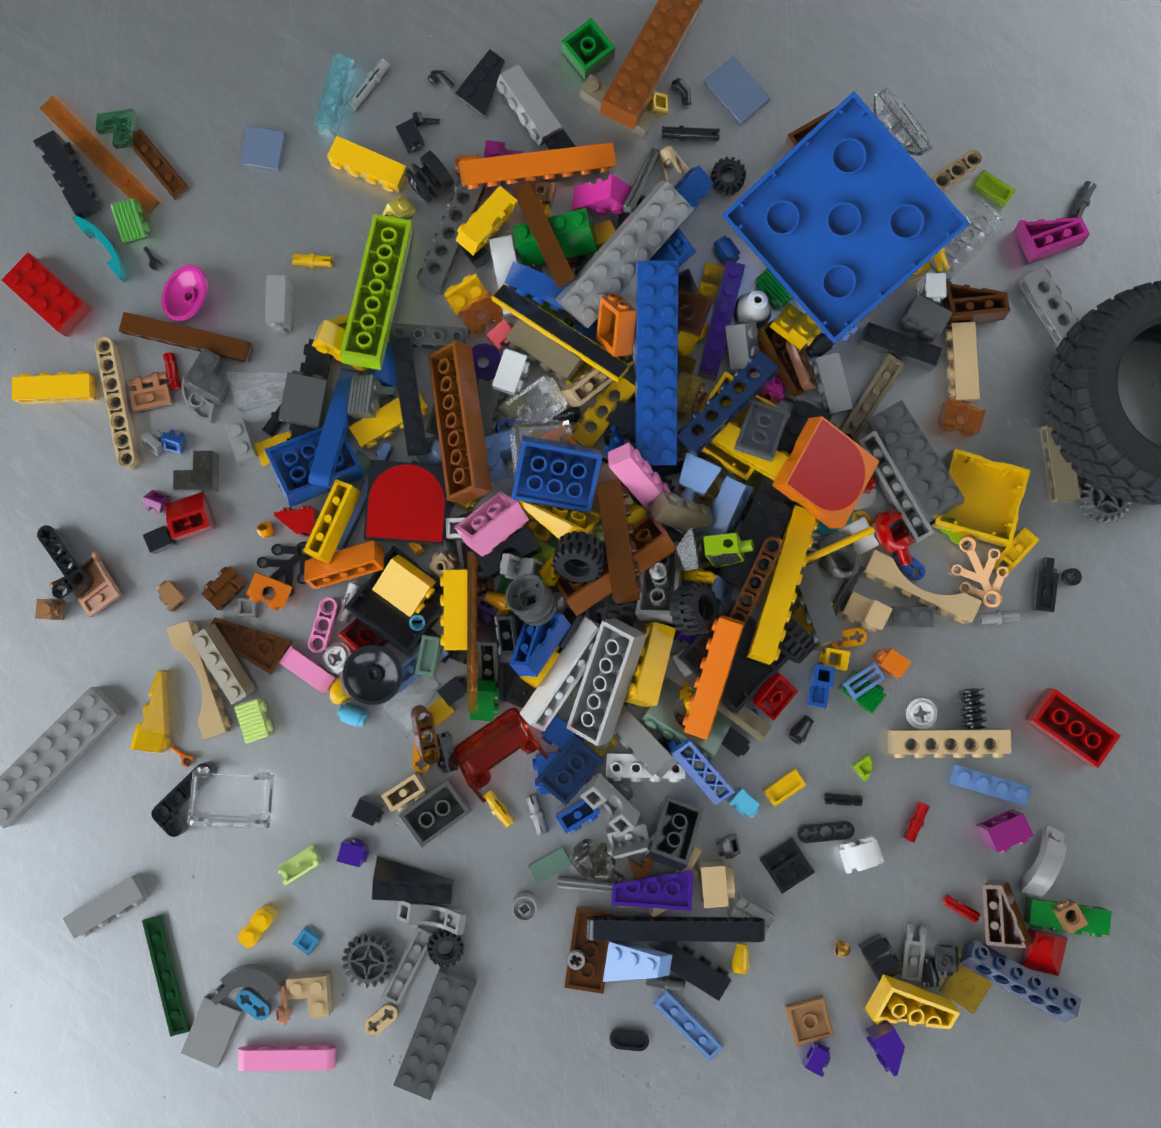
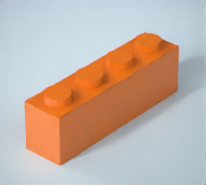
(345, 565)

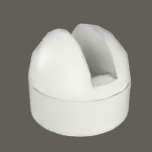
(653, 571)

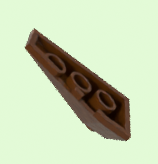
(774, 347)

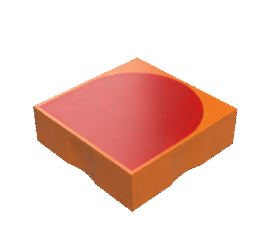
(826, 472)

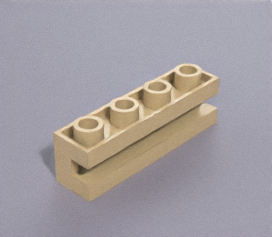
(962, 362)

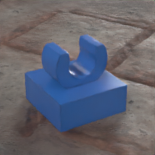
(173, 442)

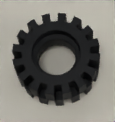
(728, 164)
(445, 959)

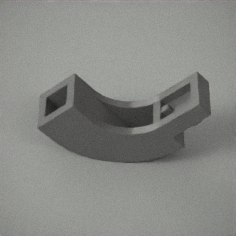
(251, 975)

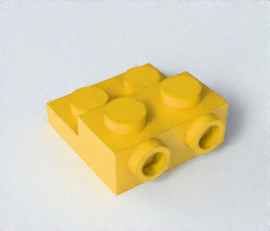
(795, 326)

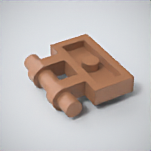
(149, 397)

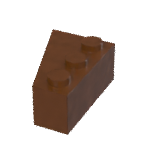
(975, 304)

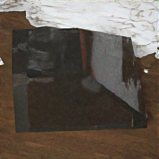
(691, 550)

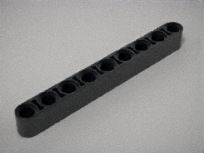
(675, 929)

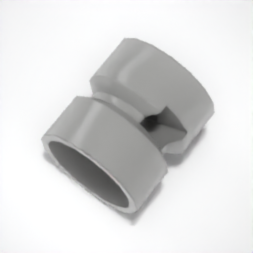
(525, 906)

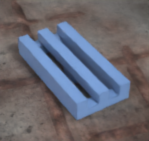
(850, 689)

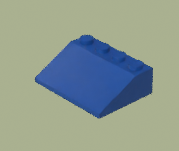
(293, 462)
(556, 473)

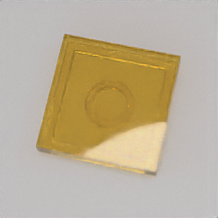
(966, 988)

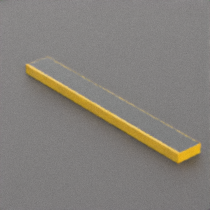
(560, 333)

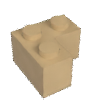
(869, 613)
(314, 987)

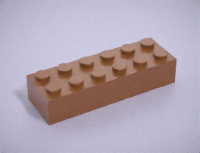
(651, 545)

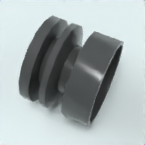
(531, 599)

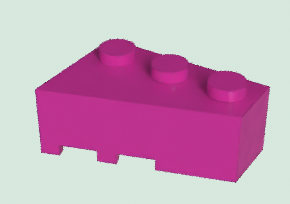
(601, 197)
(1047, 238)

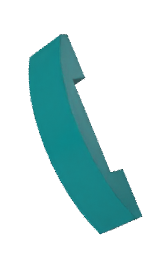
(116, 263)

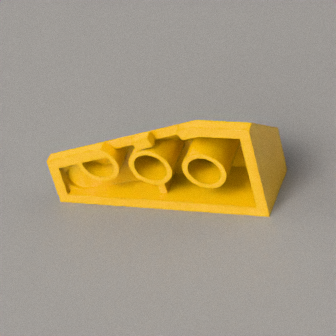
(563, 520)
(154, 730)

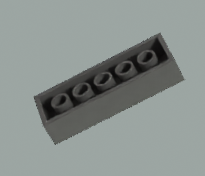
(916, 461)
(435, 1033)

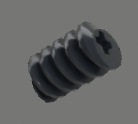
(973, 709)

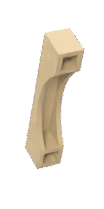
(884, 569)
(212, 718)

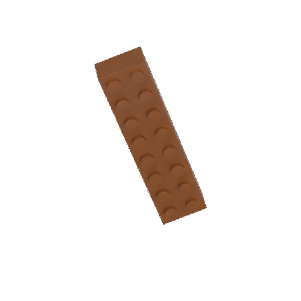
(649, 60)
(459, 423)

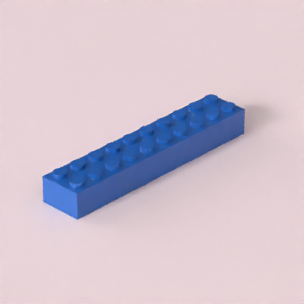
(656, 361)

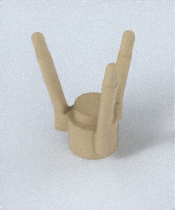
(670, 158)

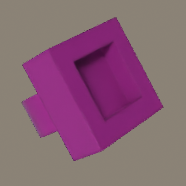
(155, 500)

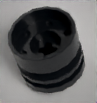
(428, 177)

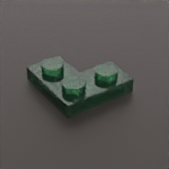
(119, 123)

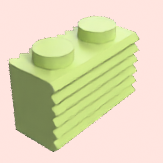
(253, 720)

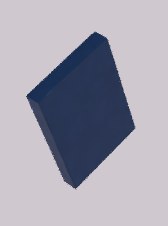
(570, 770)

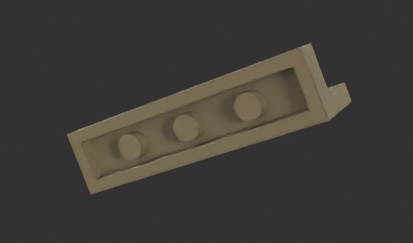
(747, 721)

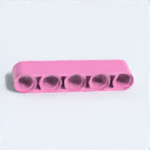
(286, 1057)

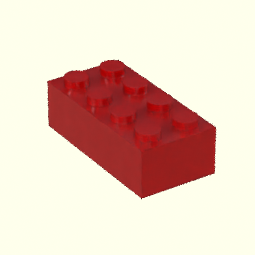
(46, 294)
(1073, 727)

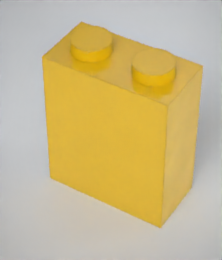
(405, 586)

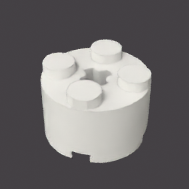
(861, 855)

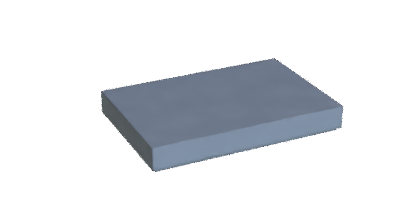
(737, 90)

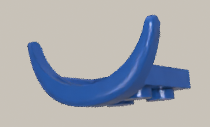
(675, 249)

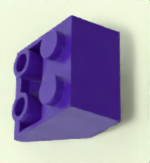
(886, 1045)

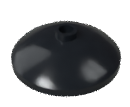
(359, 676)

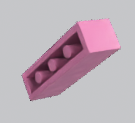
(636, 474)

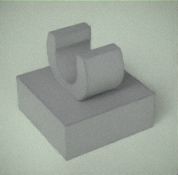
(153, 442)

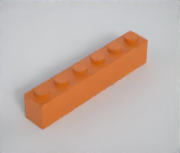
(713, 677)

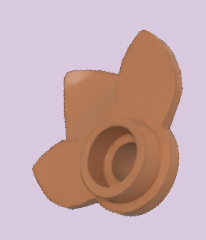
(283, 1013)

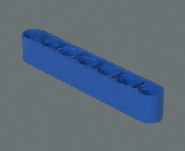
(333, 432)

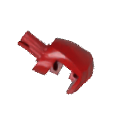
(894, 538)

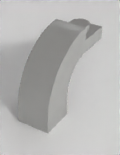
(1047, 865)
(432, 914)

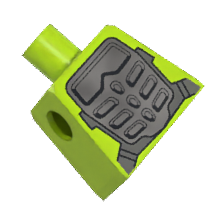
(726, 549)

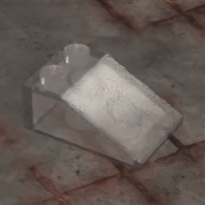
(537, 402)

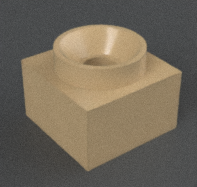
(715, 883)

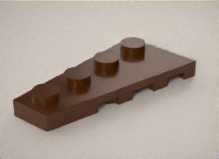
(253, 645)

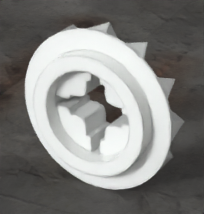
(330, 662)
(928, 719)

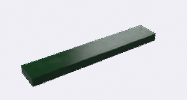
(166, 975)

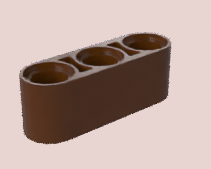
(429, 742)

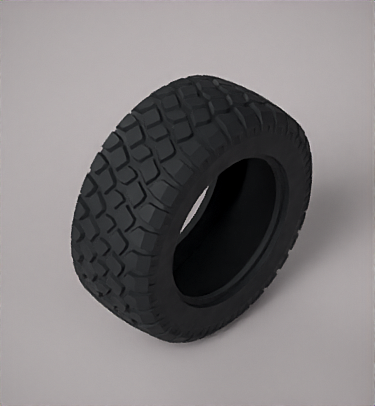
(1087, 403)

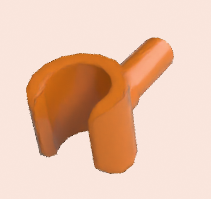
(182, 755)

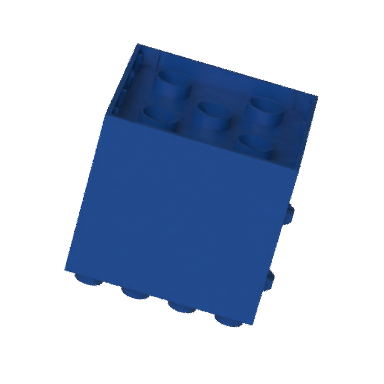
(845, 218)

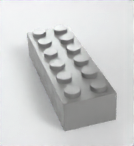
(606, 681)

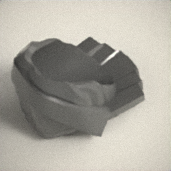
(842, 562)

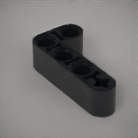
(62, 560)
(173, 808)

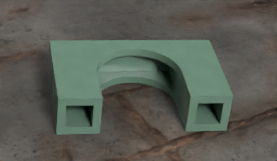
(663, 721)

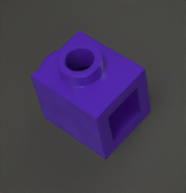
(353, 852)

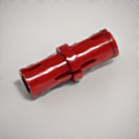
(916, 822)

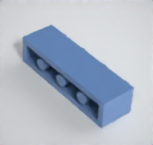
(729, 505)

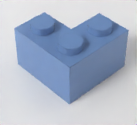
(498, 450)

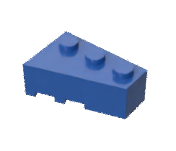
(534, 283)
(537, 645)

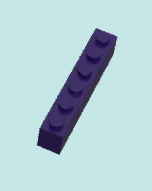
(720, 318)

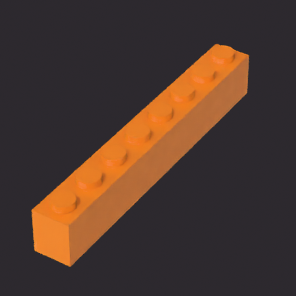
(537, 164)

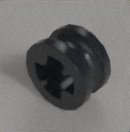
(1065, 579)

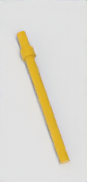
(837, 545)

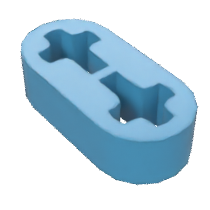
(256, 1000)

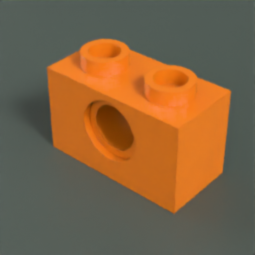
(261, 581)
(891, 662)

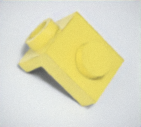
(399, 208)

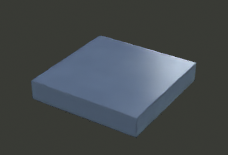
(262, 148)

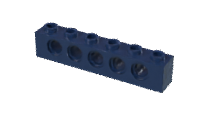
(696, 443)
(1020, 981)

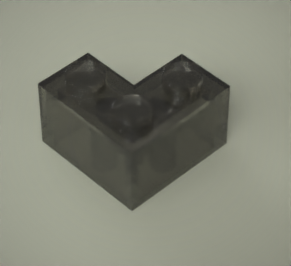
(203, 476)

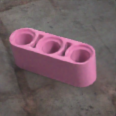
(317, 632)
(307, 669)

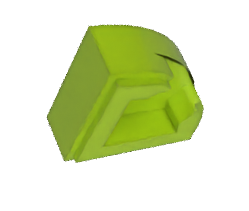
(864, 767)

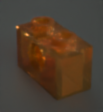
(483, 304)
(972, 417)

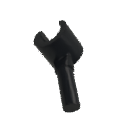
(419, 120)
(152, 259)

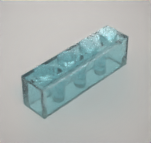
(335, 95)

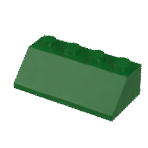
(573, 230)

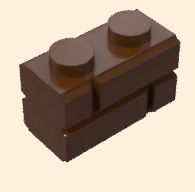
(225, 587)

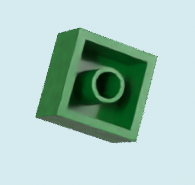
(588, 48)

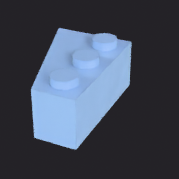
(634, 961)

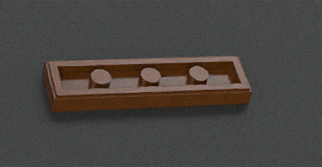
(158, 165)

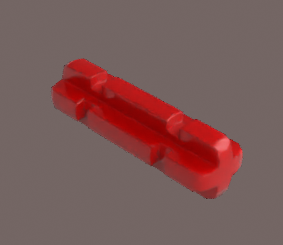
(171, 371)
(961, 908)

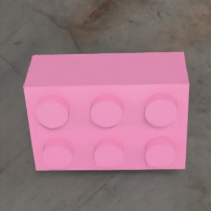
(491, 523)

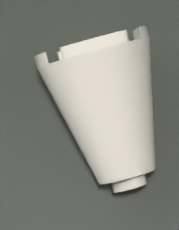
(753, 307)

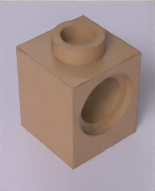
(1077, 919)

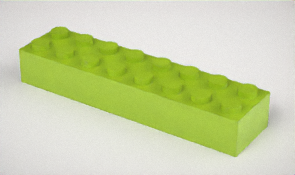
(376, 292)

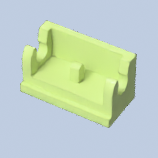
(299, 864)

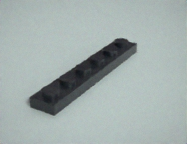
(409, 396)

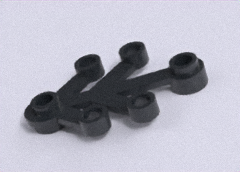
(286, 566)

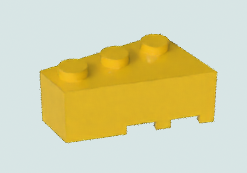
(486, 221)

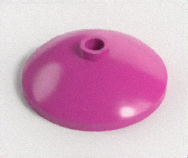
(184, 293)

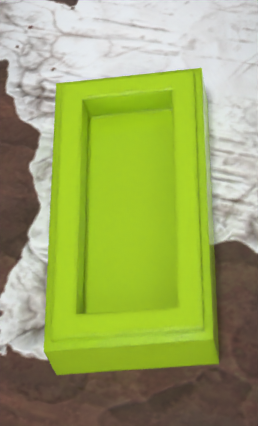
(993, 188)

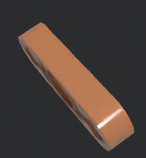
(802, 367)

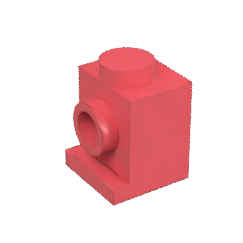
(498, 335)

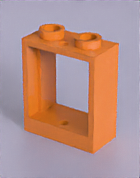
(616, 325)

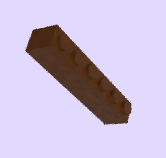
(618, 541)

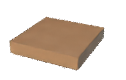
(809, 1020)

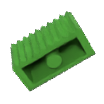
(130, 221)

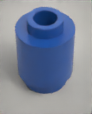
(726, 249)

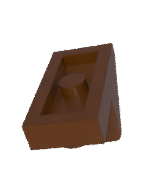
(640, 871)

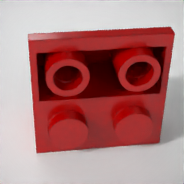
(189, 517)
(299, 521)

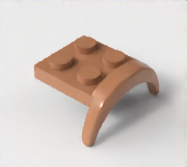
(102, 591)

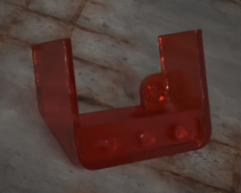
(492, 745)

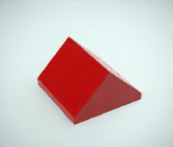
(359, 635)

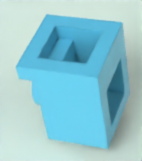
(744, 803)

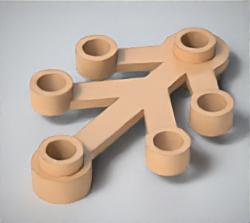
(981, 575)

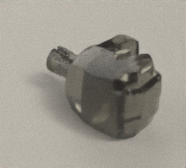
(595, 865)

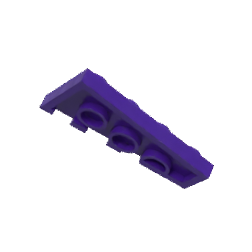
(660, 891)

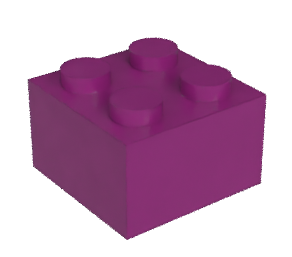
(1005, 831)

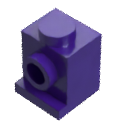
(817, 1058)

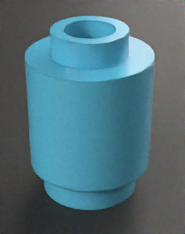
(352, 714)

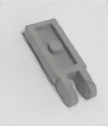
(913, 954)

